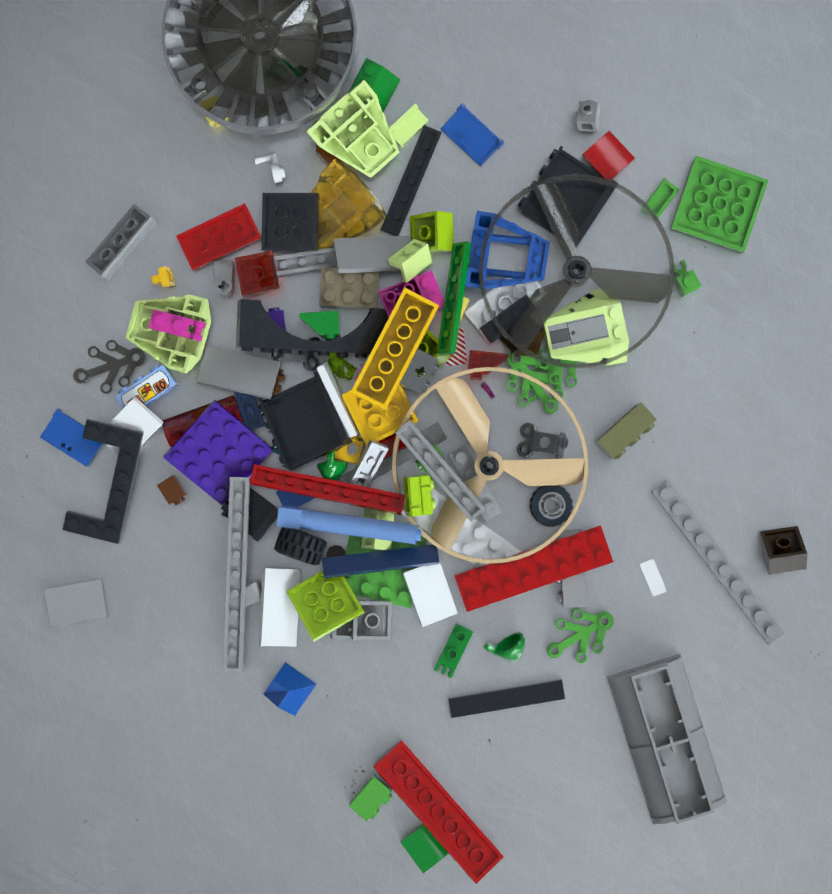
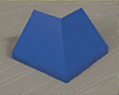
(289, 689)

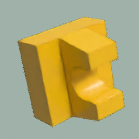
(164, 277)

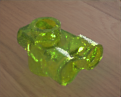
(337, 366)

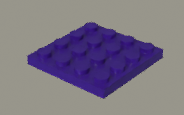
(217, 449)

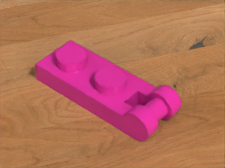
(176, 325)

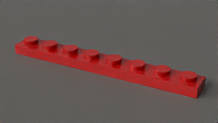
(327, 489)

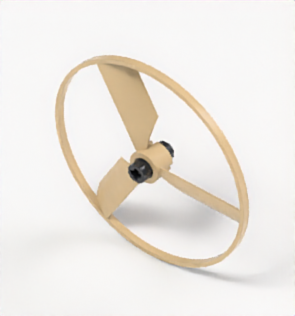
(476, 429)

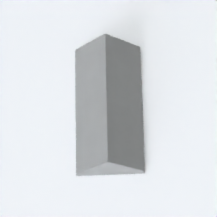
(121, 242)

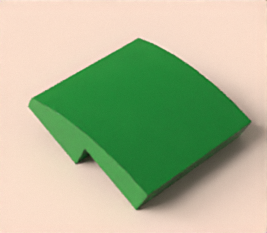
(423, 848)

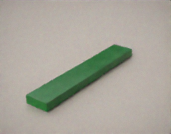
(454, 298)

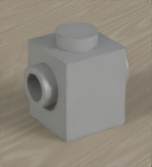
(588, 116)

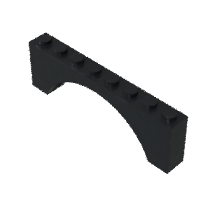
(259, 331)

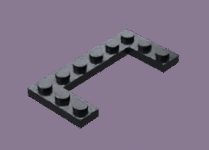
(111, 526)

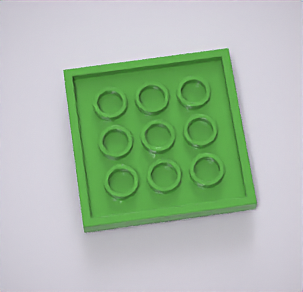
(719, 204)
(383, 584)

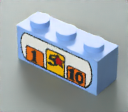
(148, 388)

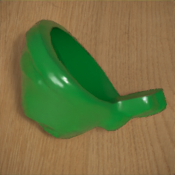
(331, 468)
(509, 648)

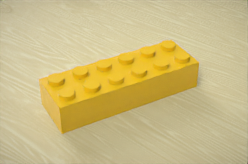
(394, 349)

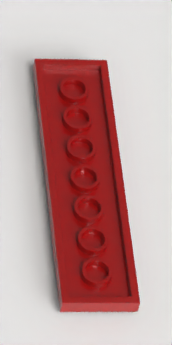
(551, 564)
(438, 812)

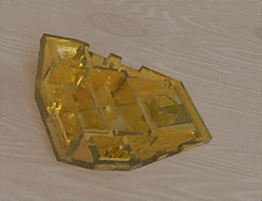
(345, 205)

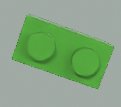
(370, 798)

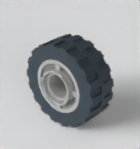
(563, 505)

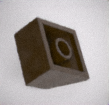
(783, 550)

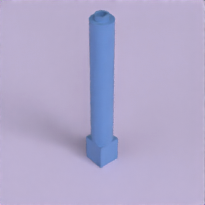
(301, 518)

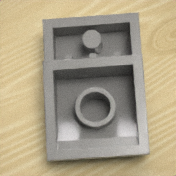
(372, 625)

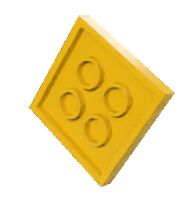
(374, 422)

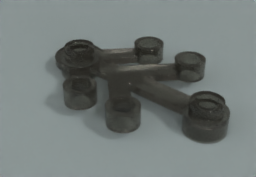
(112, 365)

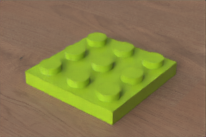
(324, 604)

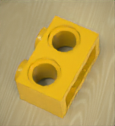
(342, 454)

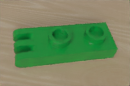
(454, 649)

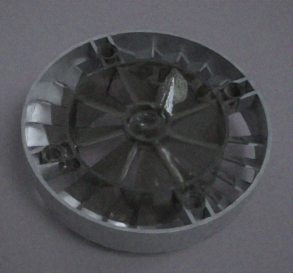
(280, 82)

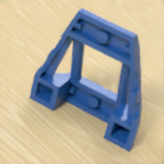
(536, 257)

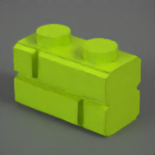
(418, 495)

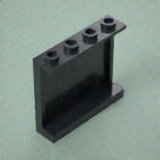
(583, 196)
(303, 423)

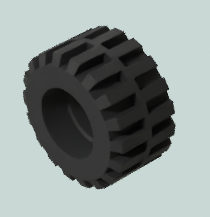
(300, 546)

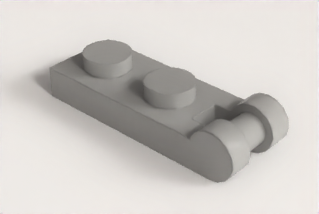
(368, 464)

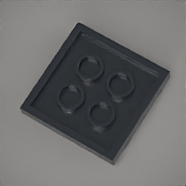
(290, 221)

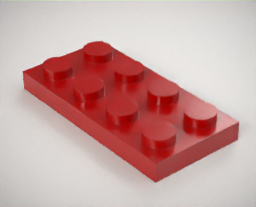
(218, 237)

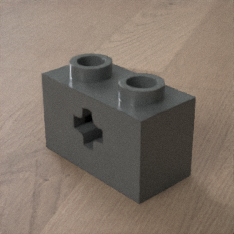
(428, 364)

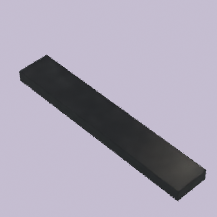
(411, 181)
(506, 698)

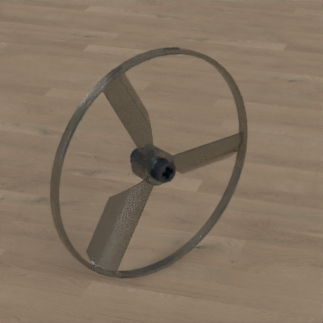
(614, 283)

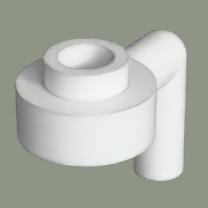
(278, 172)

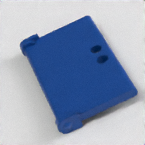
(470, 132)
(70, 432)

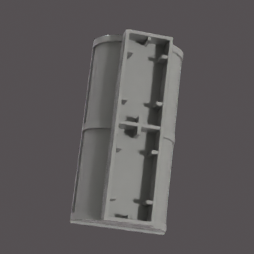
(667, 741)

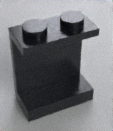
(261, 514)

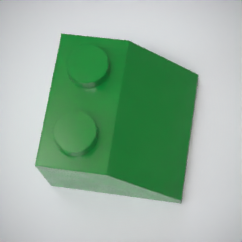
(379, 80)
(324, 323)

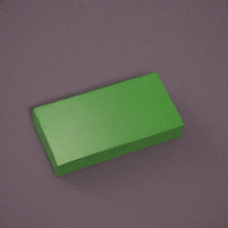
(661, 197)

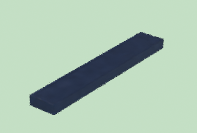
(380, 561)

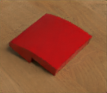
(608, 156)

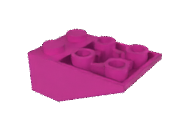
(423, 285)

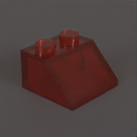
(257, 274)
(480, 359)

